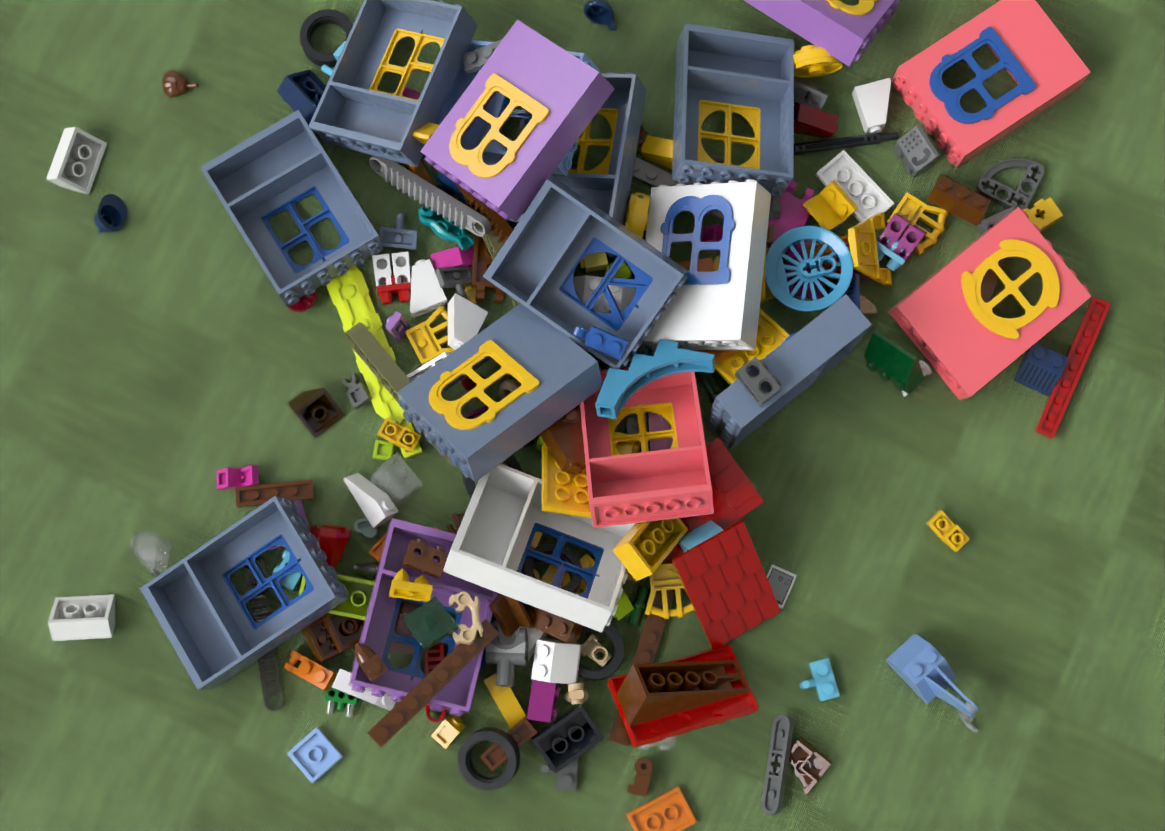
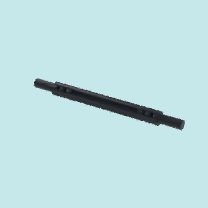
(845, 142)

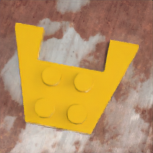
(864, 249)

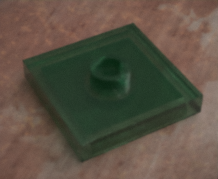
(430, 623)

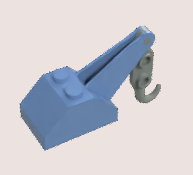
(929, 675)

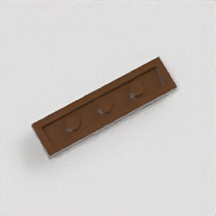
(259, 494)

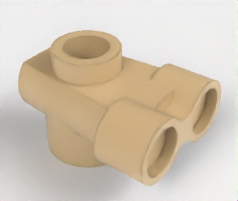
(592, 647)
(576, 693)

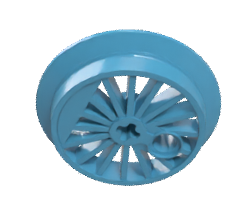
(777, 278)

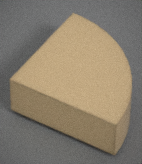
(867, 306)

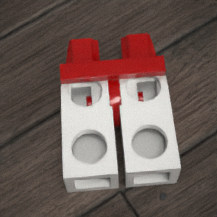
(393, 283)

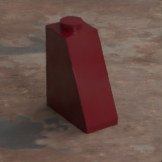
(814, 122)

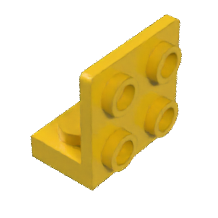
(831, 206)

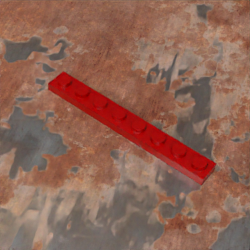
(1078, 356)

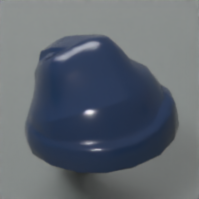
(600, 13)

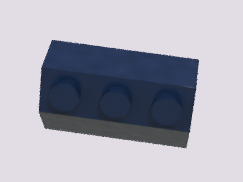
(302, 92)

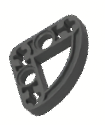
(1019, 194)

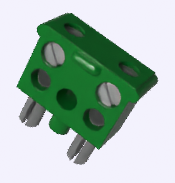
(341, 701)

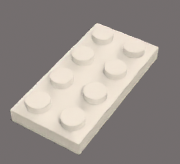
(856, 185)

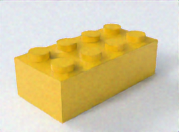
(648, 545)

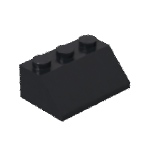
(567, 738)

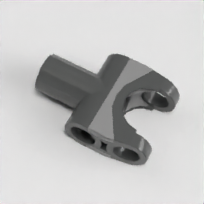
(507, 657)

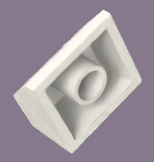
(556, 661)

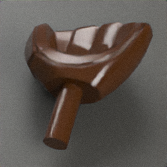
(176, 84)

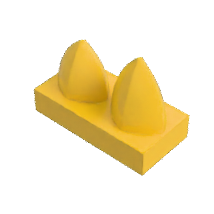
(403, 588)

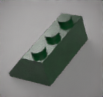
(893, 363)

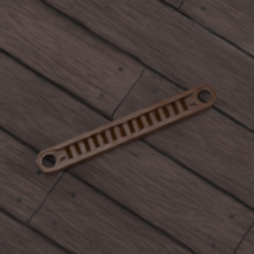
(498, 223)

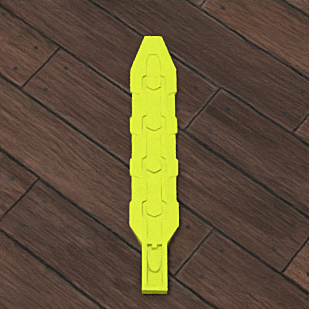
(355, 306)

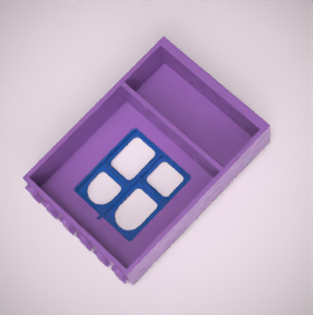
(383, 612)

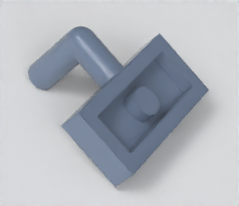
(398, 236)

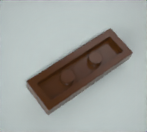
(520, 733)

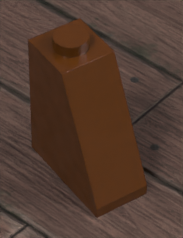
(566, 445)

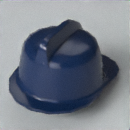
(110, 214)

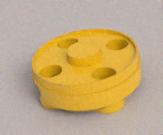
(814, 62)
(637, 213)

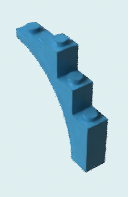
(644, 369)

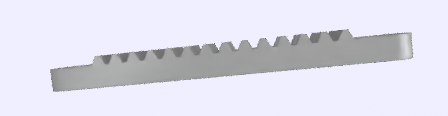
(430, 195)

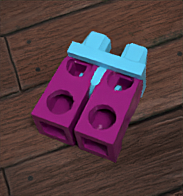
(896, 248)

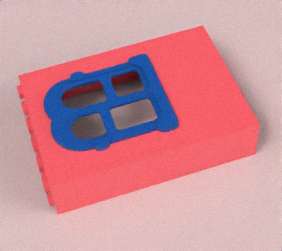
(1025, 46)

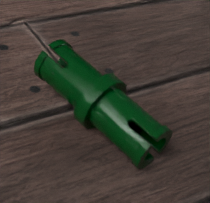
(639, 606)

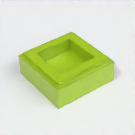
(383, 450)

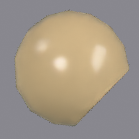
(508, 387)

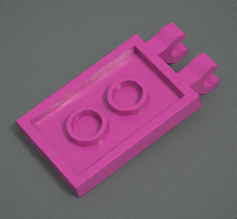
(792, 212)

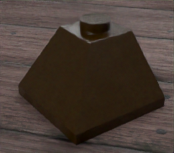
(316, 410)

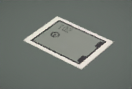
(781, 583)

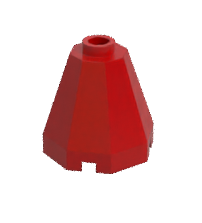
(332, 541)

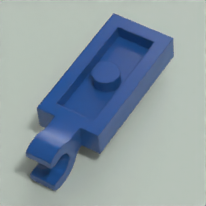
(602, 341)

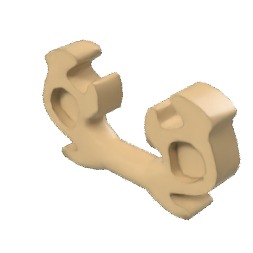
(467, 635)

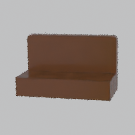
(509, 614)

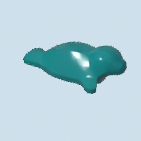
(444, 229)

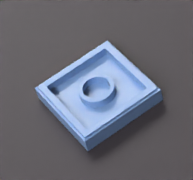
(315, 755)

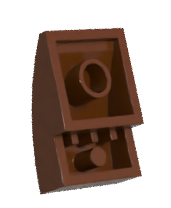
(332, 635)

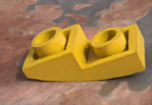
(398, 435)
(948, 531)

